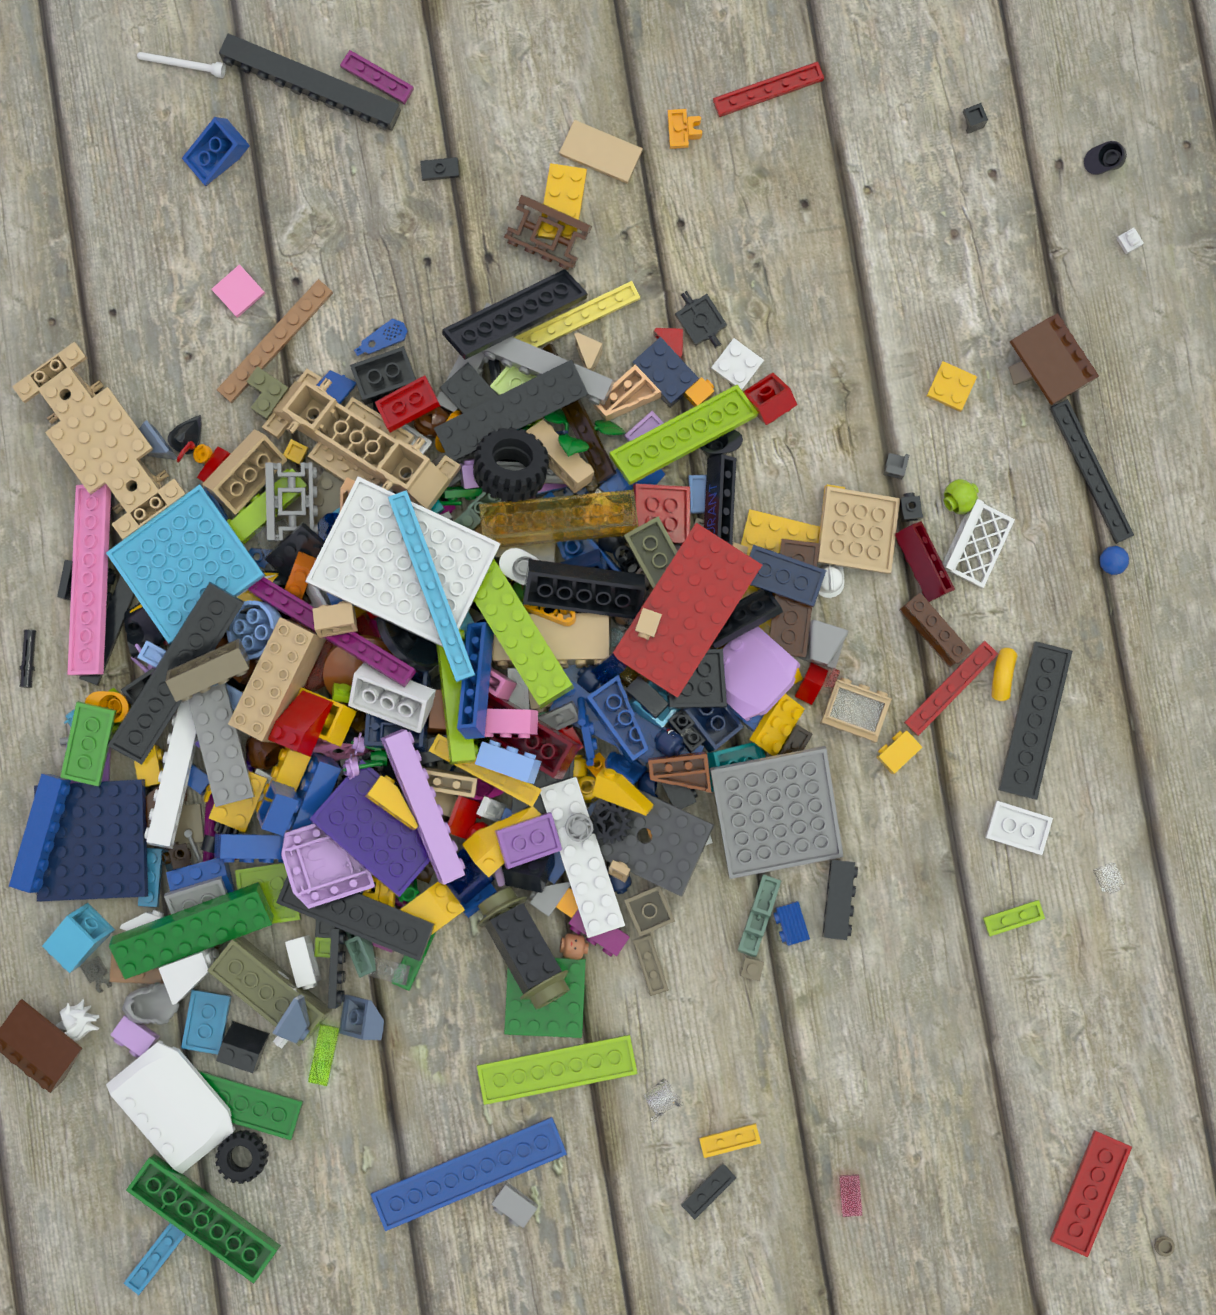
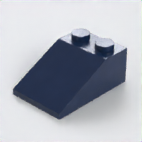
(715, 725)

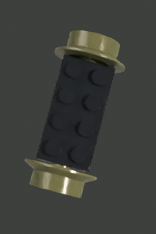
(523, 948)

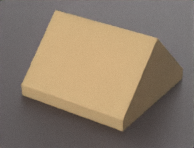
(589, 350)

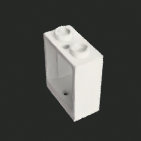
(303, 962)

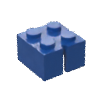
(277, 815)

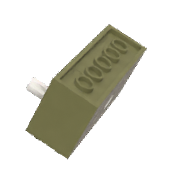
(264, 985)

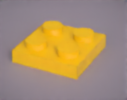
(951, 386)

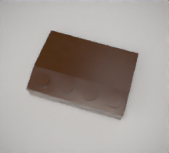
(1054, 359)
(37, 1046)

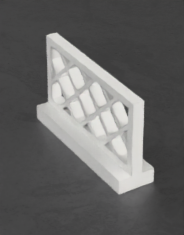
(962, 537)

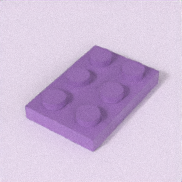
(528, 840)

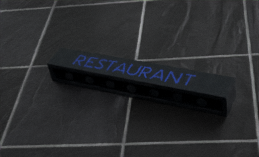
(720, 496)

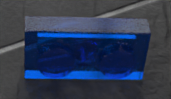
(608, 668)

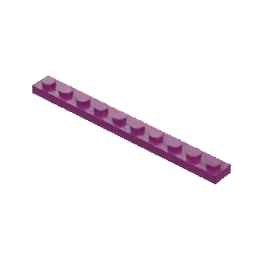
(349, 642)

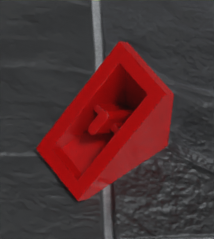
(672, 337)
(811, 683)

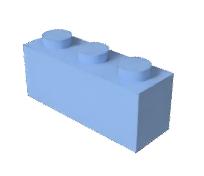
(508, 761)

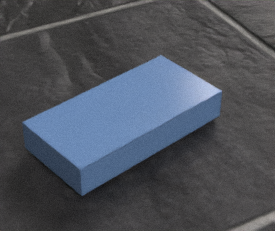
(697, 493)

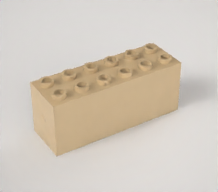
(580, 644)
(276, 678)

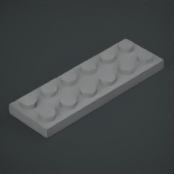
(220, 746)

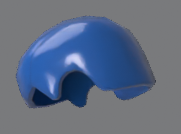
(1114, 560)

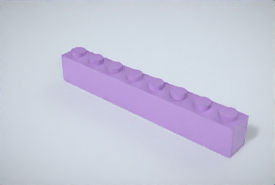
(421, 802)

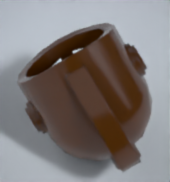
(427, 422)
(262, 754)

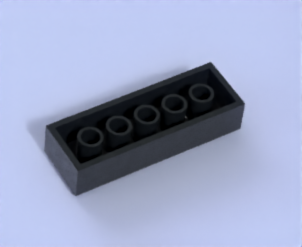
(583, 589)

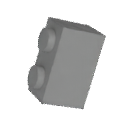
(514, 1205)

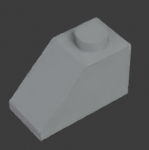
(549, 897)

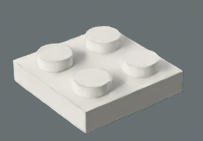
(737, 364)

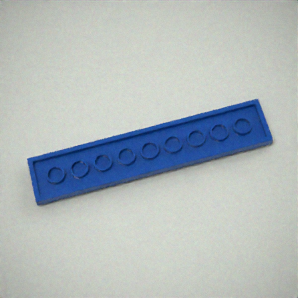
(468, 1173)

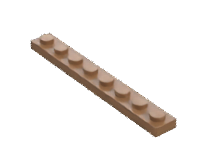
(275, 340)

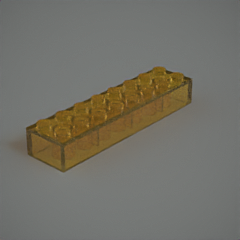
(559, 518)

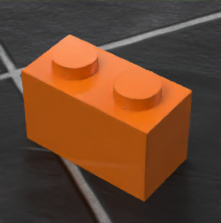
(297, 580)

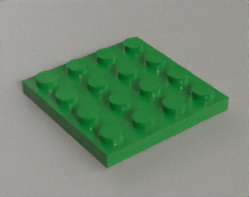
(556, 1019)

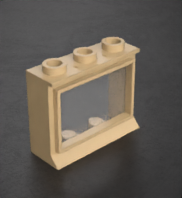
(856, 709)

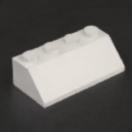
(389, 700)

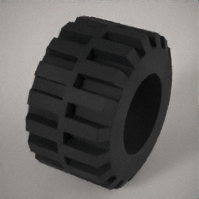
(228, 1166)

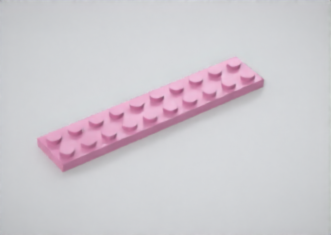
(89, 581)

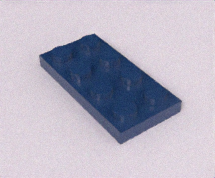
(787, 576)

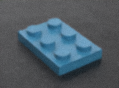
(206, 1021)

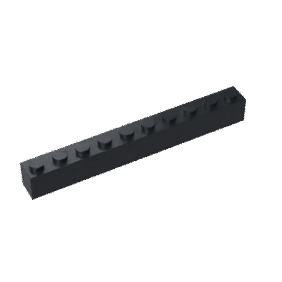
(309, 82)

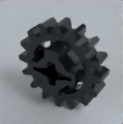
(608, 830)

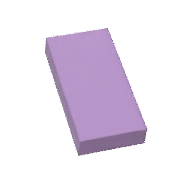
(648, 423)

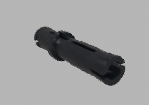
(27, 659)

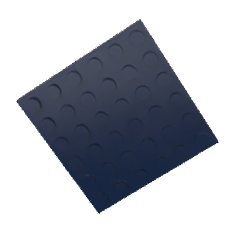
(99, 844)

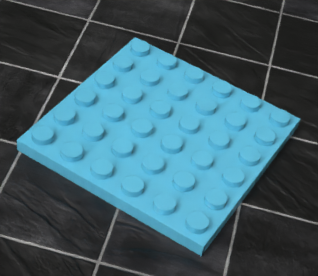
(178, 556)

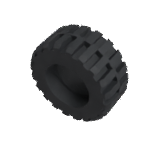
(514, 446)

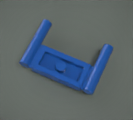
(587, 731)

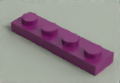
(377, 77)

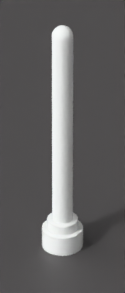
(217, 69)

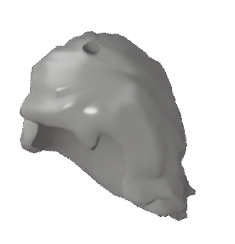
(149, 1005)

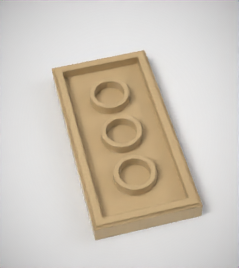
(601, 151)

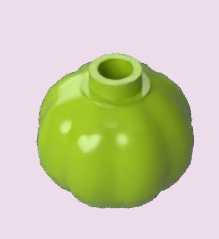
(960, 496)

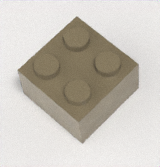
(649, 910)

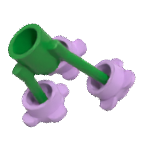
(377, 758)

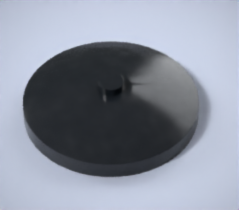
(407, 646)

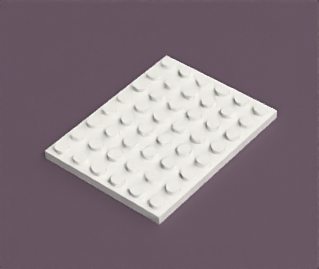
(371, 568)

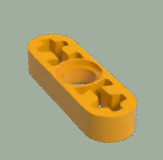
(553, 616)

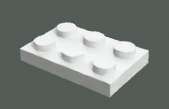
(1018, 828)

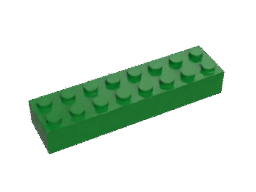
(191, 930)
(203, 1218)

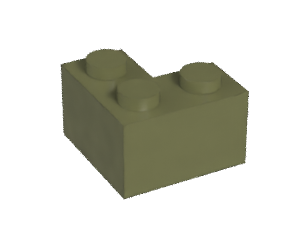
(270, 392)

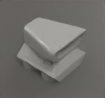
(824, 644)

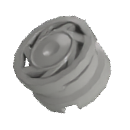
(579, 827)

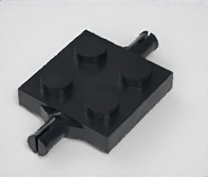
(701, 319)

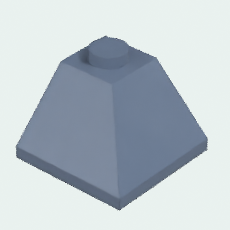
(160, 447)
(361, 1019)
(294, 1022)

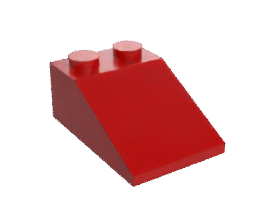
(301, 723)

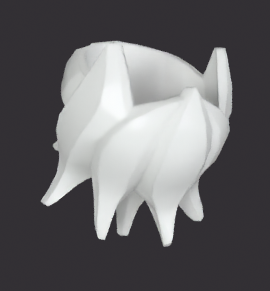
(77, 1021)

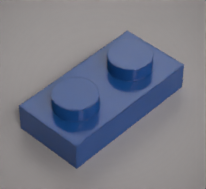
(472, 906)

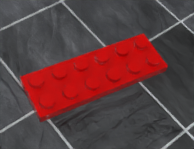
(1091, 1193)

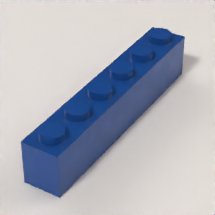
(476, 688)
(40, 833)

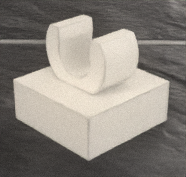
(1130, 240)

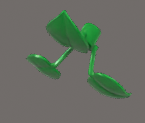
(573, 445)

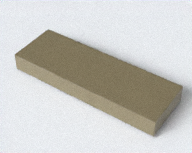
(650, 965)

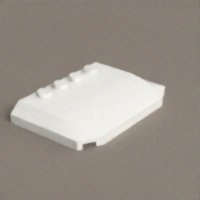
(172, 1105)

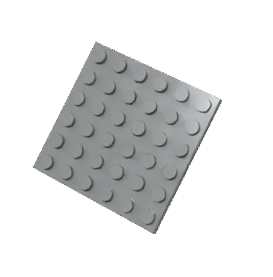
(777, 812)

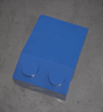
(215, 150)

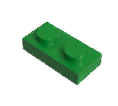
(454, 493)

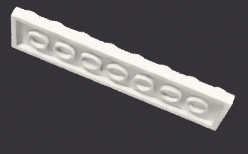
(583, 861)

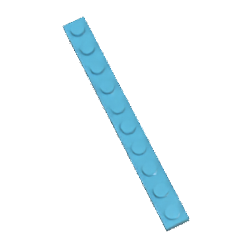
(431, 586)

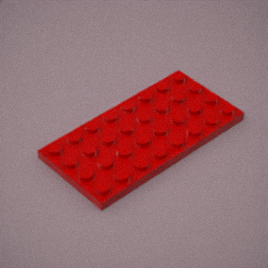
(695, 603)

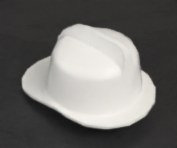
(514, 564)
(833, 580)

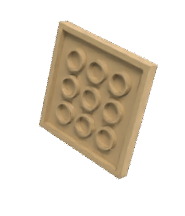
(858, 530)

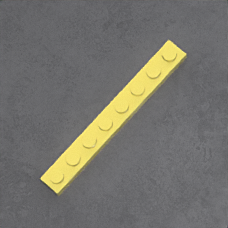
(581, 316)

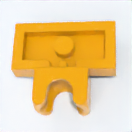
(682, 128)

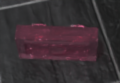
(850, 1195)

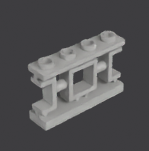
(277, 501)

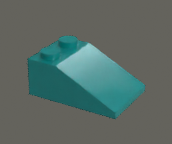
(733, 755)

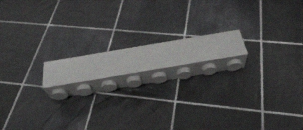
(537, 361)

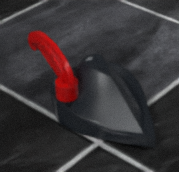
(186, 436)

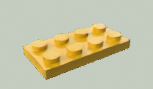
(564, 194)

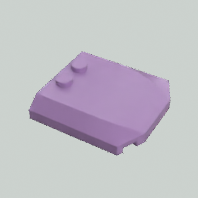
(756, 673)
(321, 868)

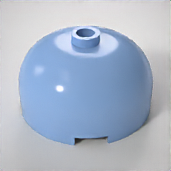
(254, 627)

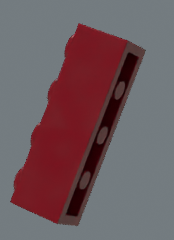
(924, 561)

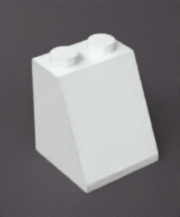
(186, 973)

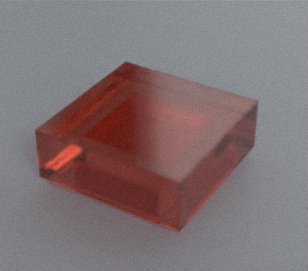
(832, 678)

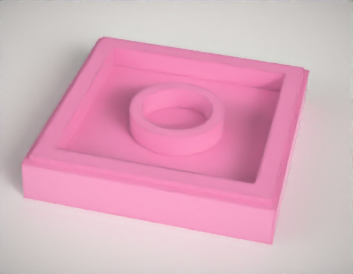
(238, 291)

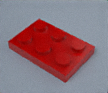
(407, 403)

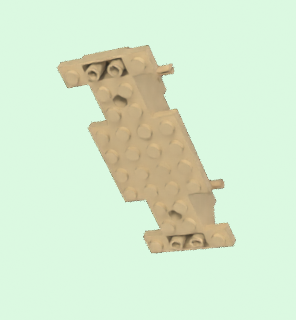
(99, 440)
(357, 442)

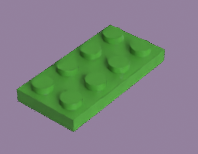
(88, 743)

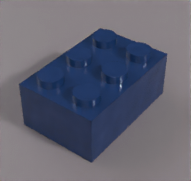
(666, 371)

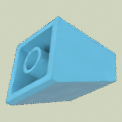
(78, 937)

